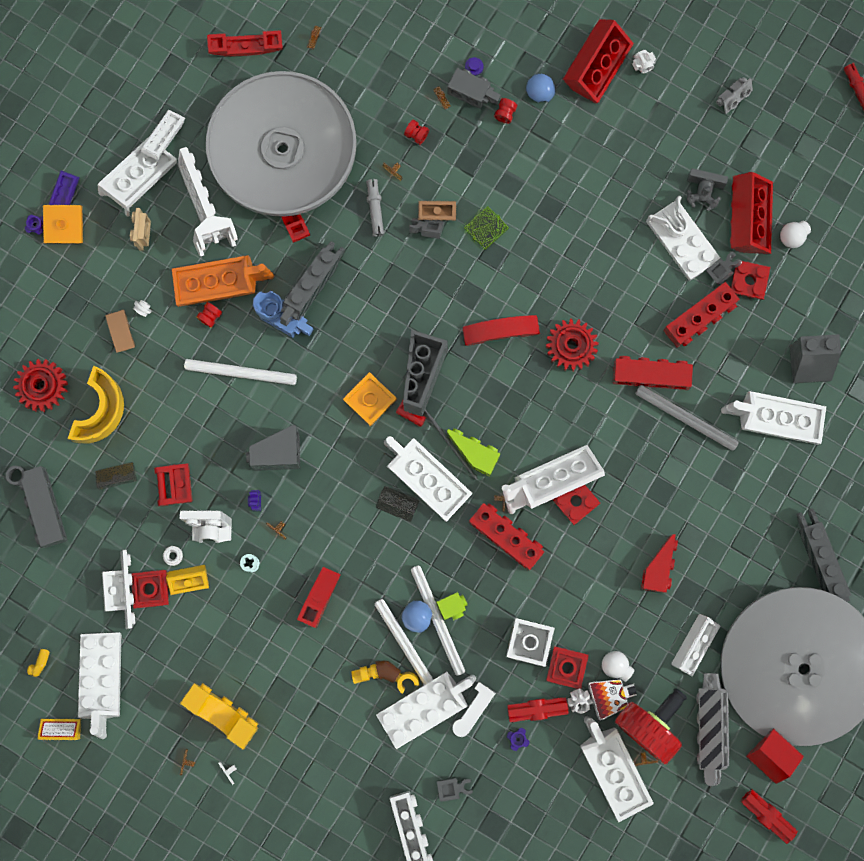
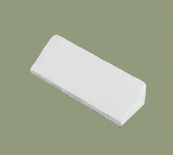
(695, 645)

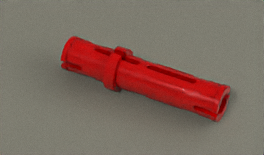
(856, 82)

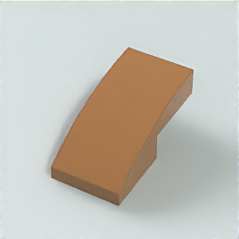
(120, 330)

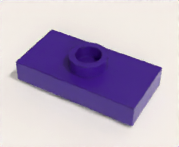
(64, 189)

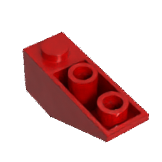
(657, 572)
(318, 597)

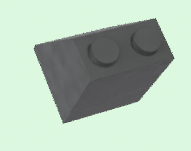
(815, 358)
(276, 452)

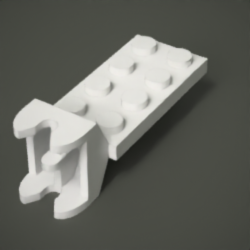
(211, 227)

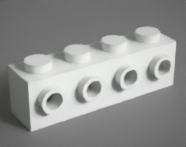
(409, 827)

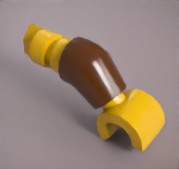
(384, 670)

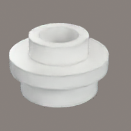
(142, 308)
(166, 555)

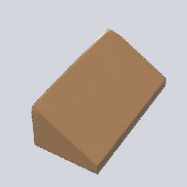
(437, 210)

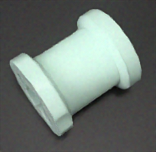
(243, 562)

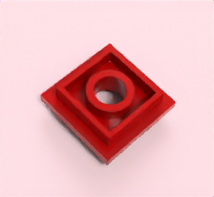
(758, 273)
(573, 513)
(160, 594)
(555, 671)

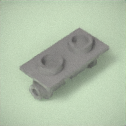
(741, 89)

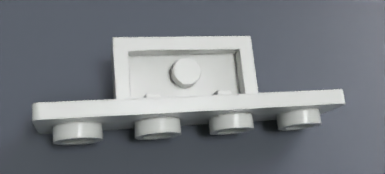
(117, 592)

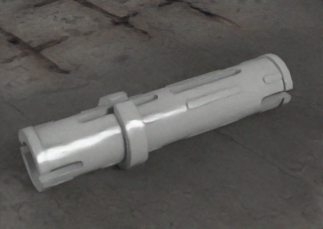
(375, 208)

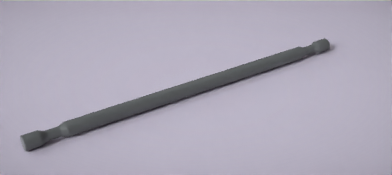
(450, 444)

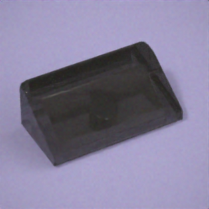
(115, 476)
(397, 504)

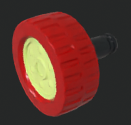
(650, 729)

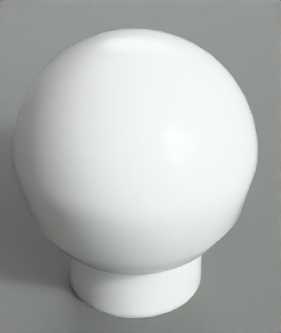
(795, 234)
(617, 666)

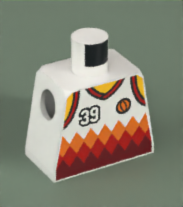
(610, 696)

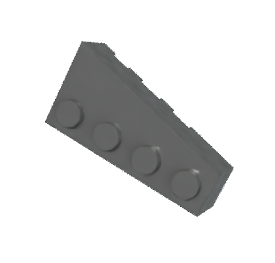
(423, 368)

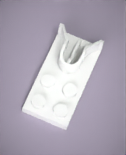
(135, 177)
(683, 239)
(205, 525)

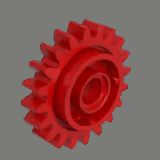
(568, 356)
(51, 390)

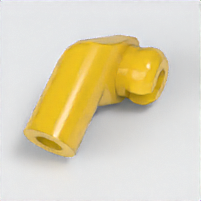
(36, 669)

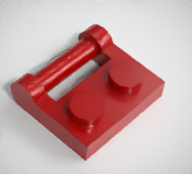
(179, 483)

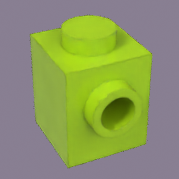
(452, 606)

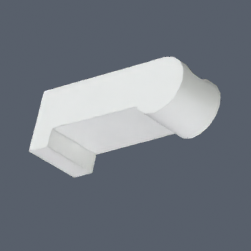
(463, 726)

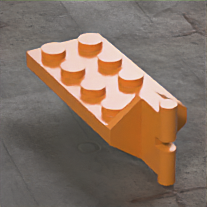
(217, 280)

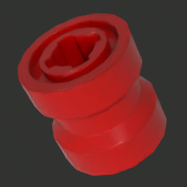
(505, 111)
(416, 132)
(209, 314)

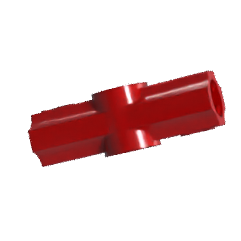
(537, 709)
(769, 816)

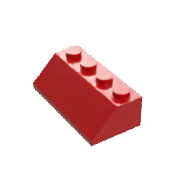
(598, 60)
(751, 214)

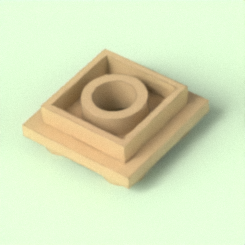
(141, 231)

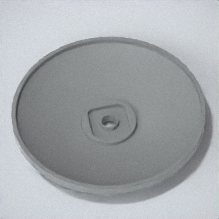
(277, 112)
(764, 658)

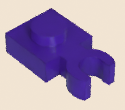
(254, 500)

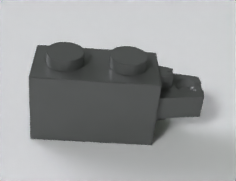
(472, 89)

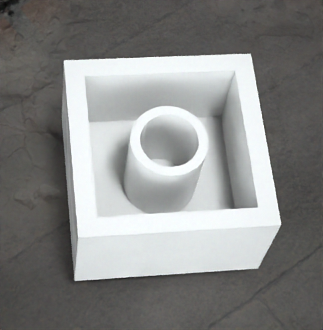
(530, 642)

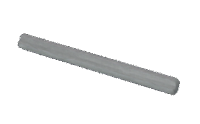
(687, 418)

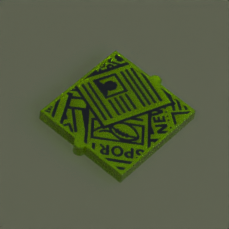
(486, 227)

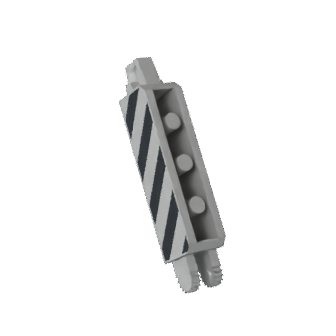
(713, 729)

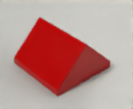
(775, 756)

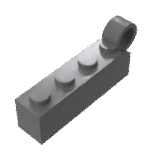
(42, 505)

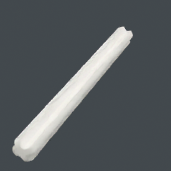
(242, 372)
(438, 621)
(403, 641)

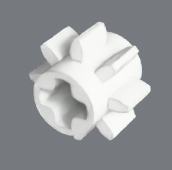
(644, 61)
(580, 701)

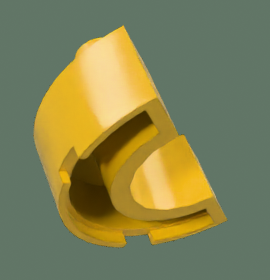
(108, 413)
(221, 714)

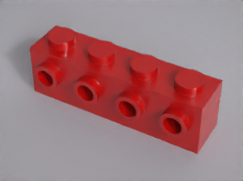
(702, 314)
(506, 537)

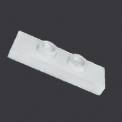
(163, 135)

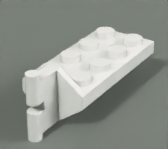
(779, 417)
(427, 477)
(552, 479)
(99, 680)
(424, 708)
(615, 771)

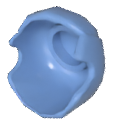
(540, 88)
(268, 305)
(417, 616)

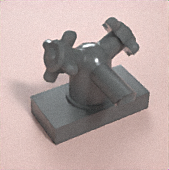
(706, 183)

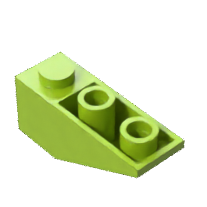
(478, 456)

